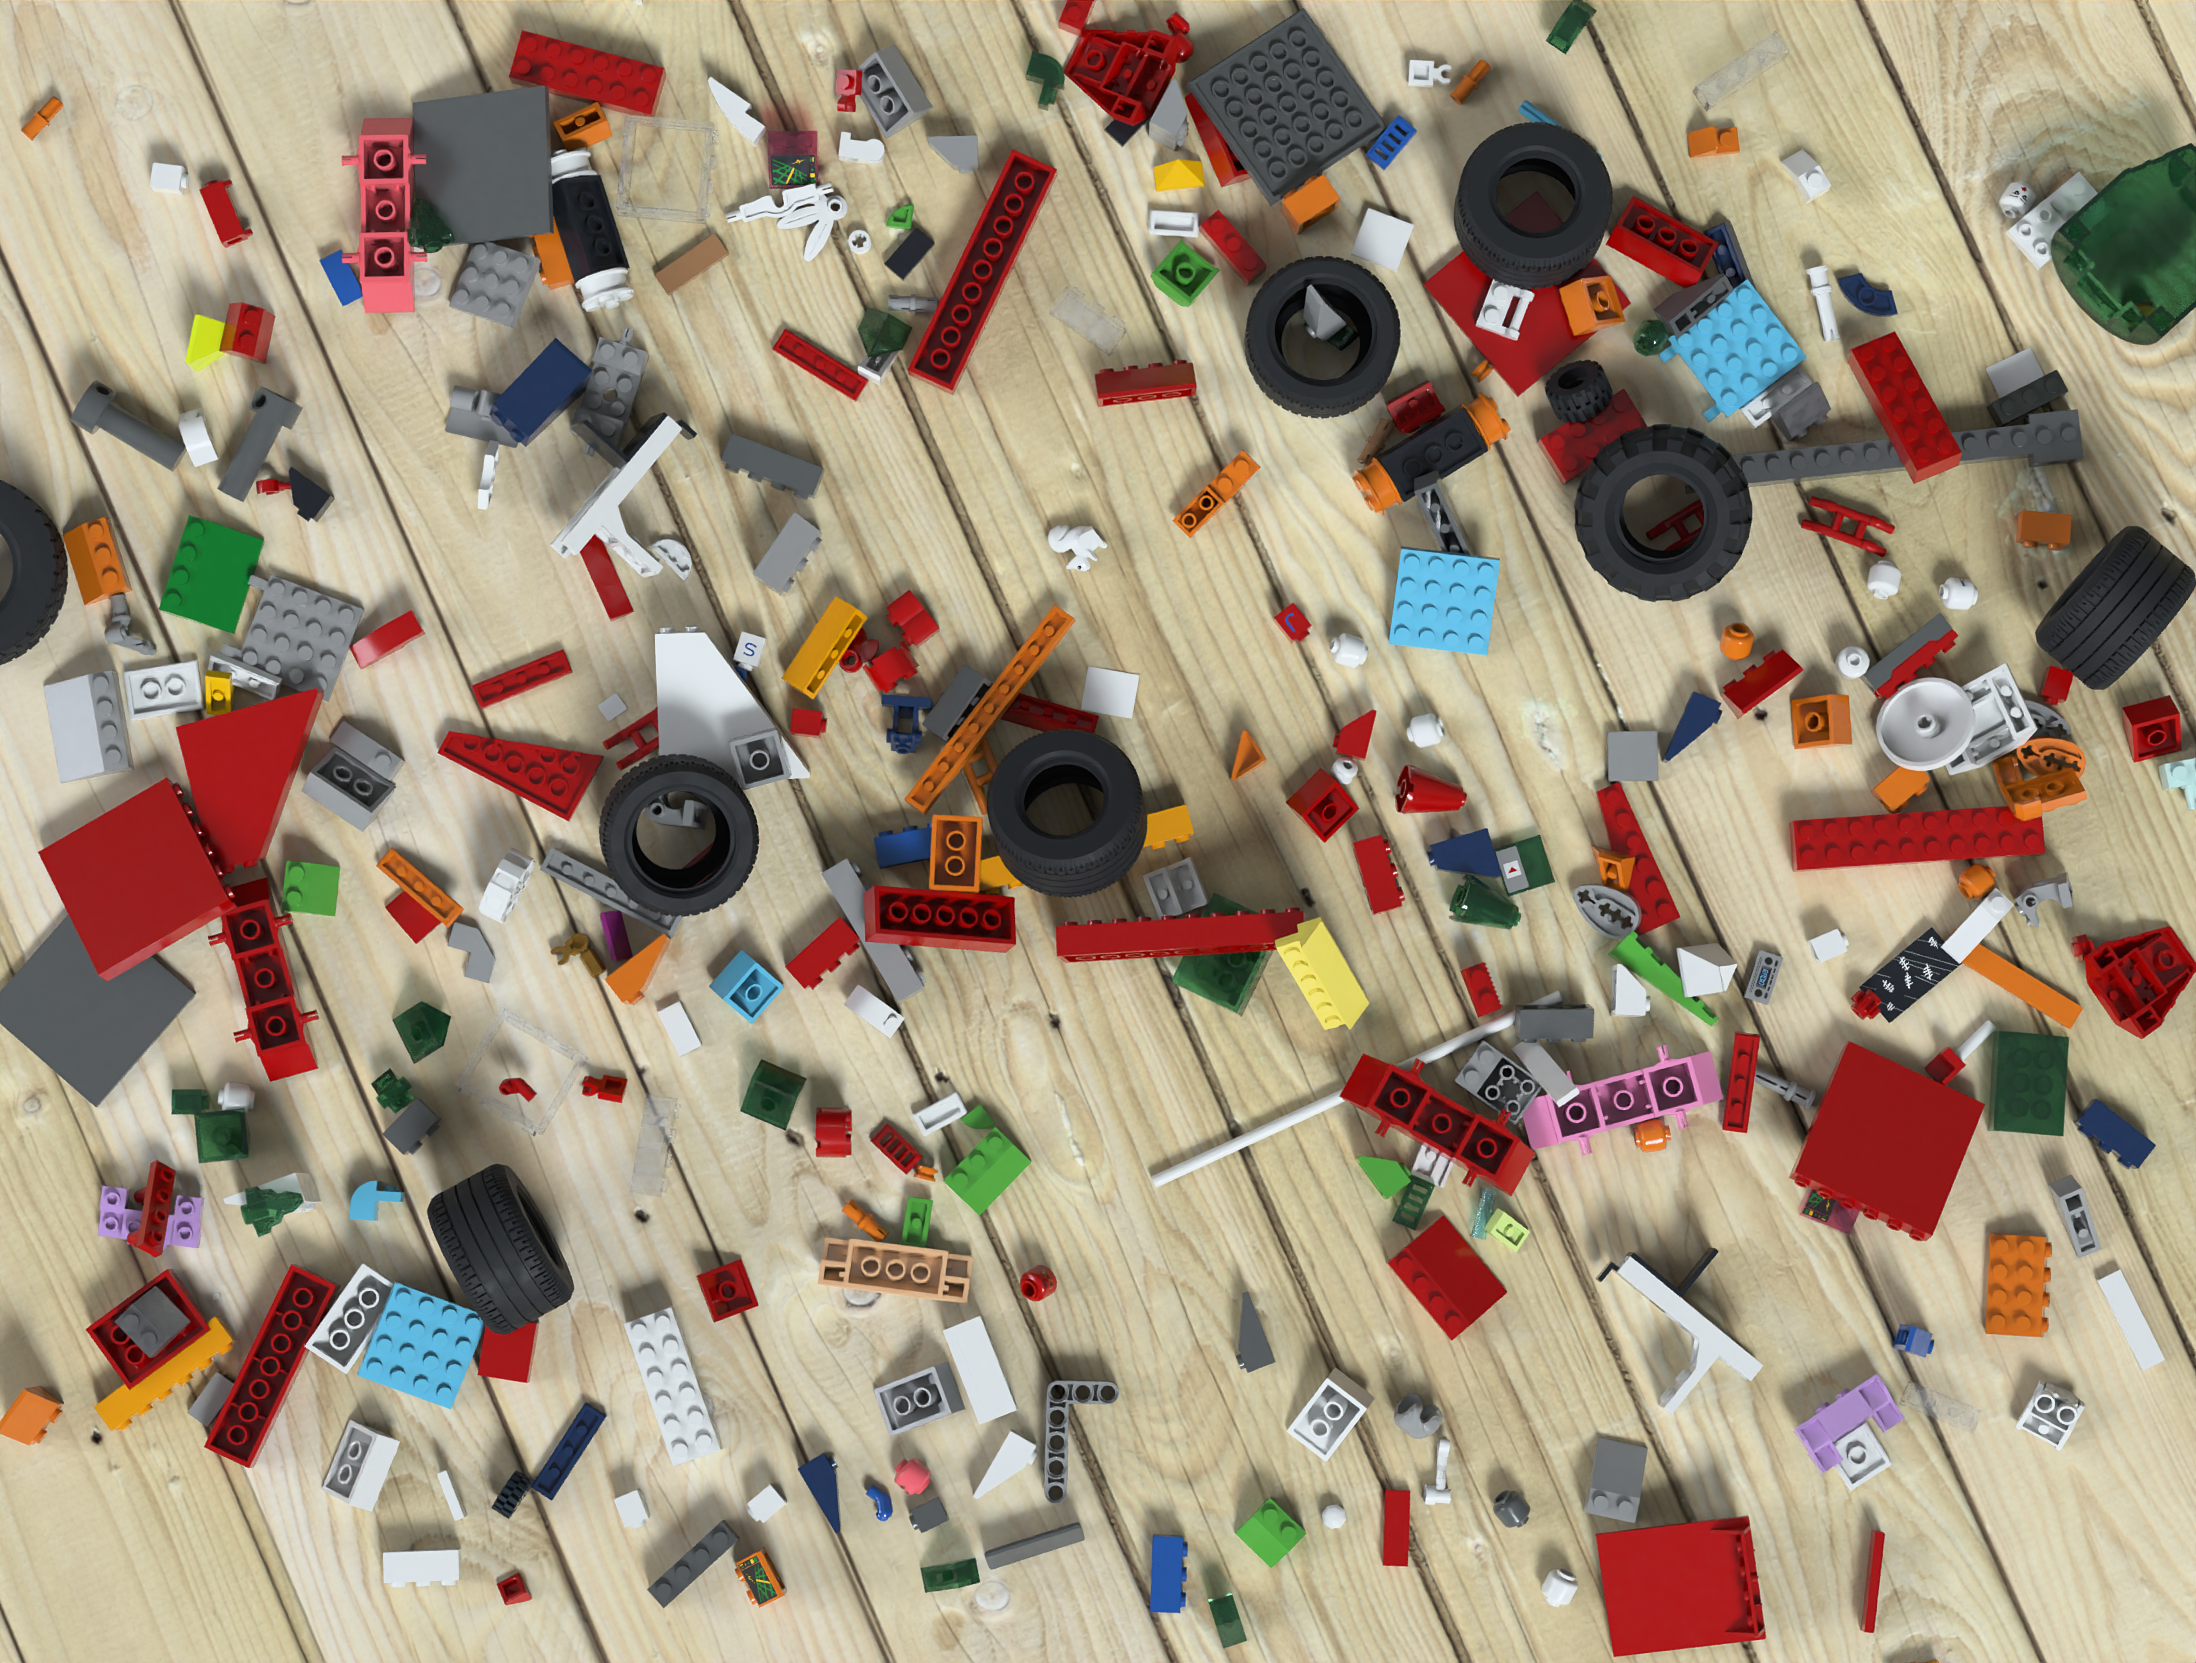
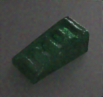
(1422, 1183)

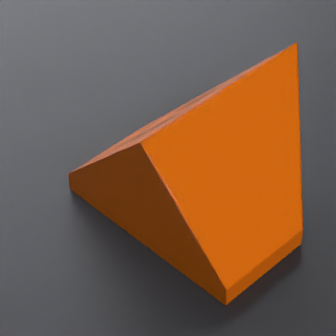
(1247, 758)
(1614, 867)

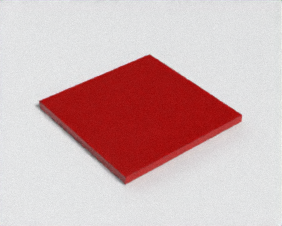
(1545, 328)

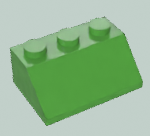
(987, 1171)

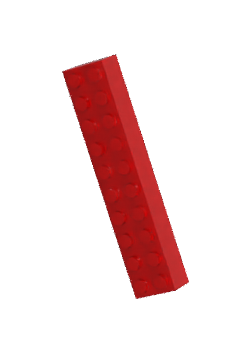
(982, 272)
(1913, 838)
(1175, 936)

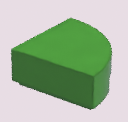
(901, 218)
(978, 1119)

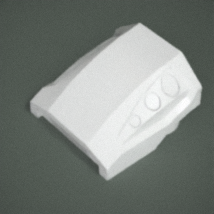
(2051, 1413)

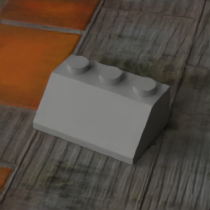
(891, 91)
(1169, 120)
(788, 554)
(348, 788)

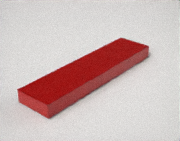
(820, 365)
(522, 679)
(1741, 1082)
(1872, 1581)

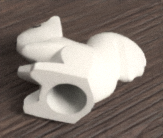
(1081, 540)

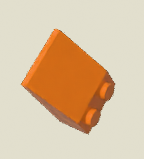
(635, 975)
(30, 1415)

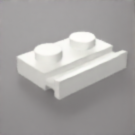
(1431, 1167)

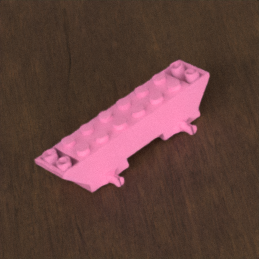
(1629, 1098)

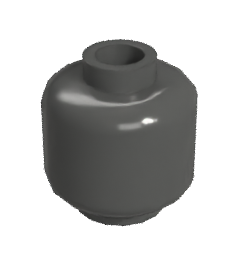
(1511, 1509)

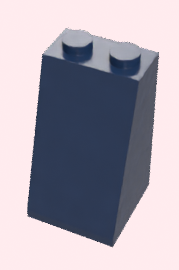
(541, 393)

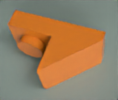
(1713, 142)

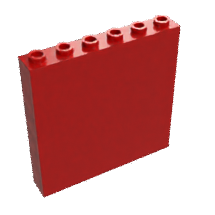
(138, 879)
(1887, 1142)

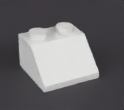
(1627, 994)

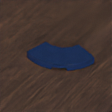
(1866, 297)

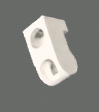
(860, 151)

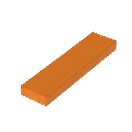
(420, 887)

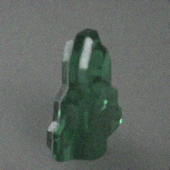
(427, 229)
(268, 1208)

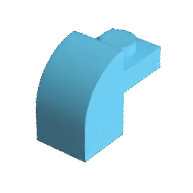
(366, 1199)

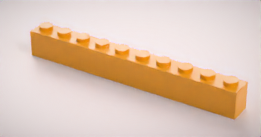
(1161, 828)

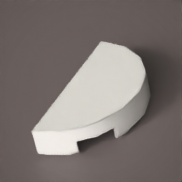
(675, 556)

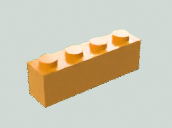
(824, 647)

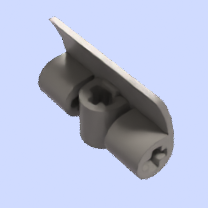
(472, 419)

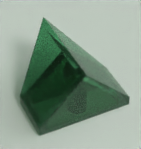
(882, 333)

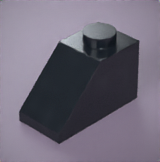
(308, 496)

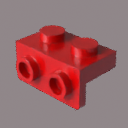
(1415, 407)

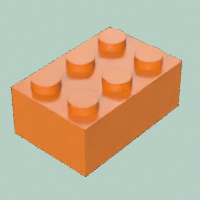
(956, 853)

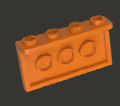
(2018, 1285)

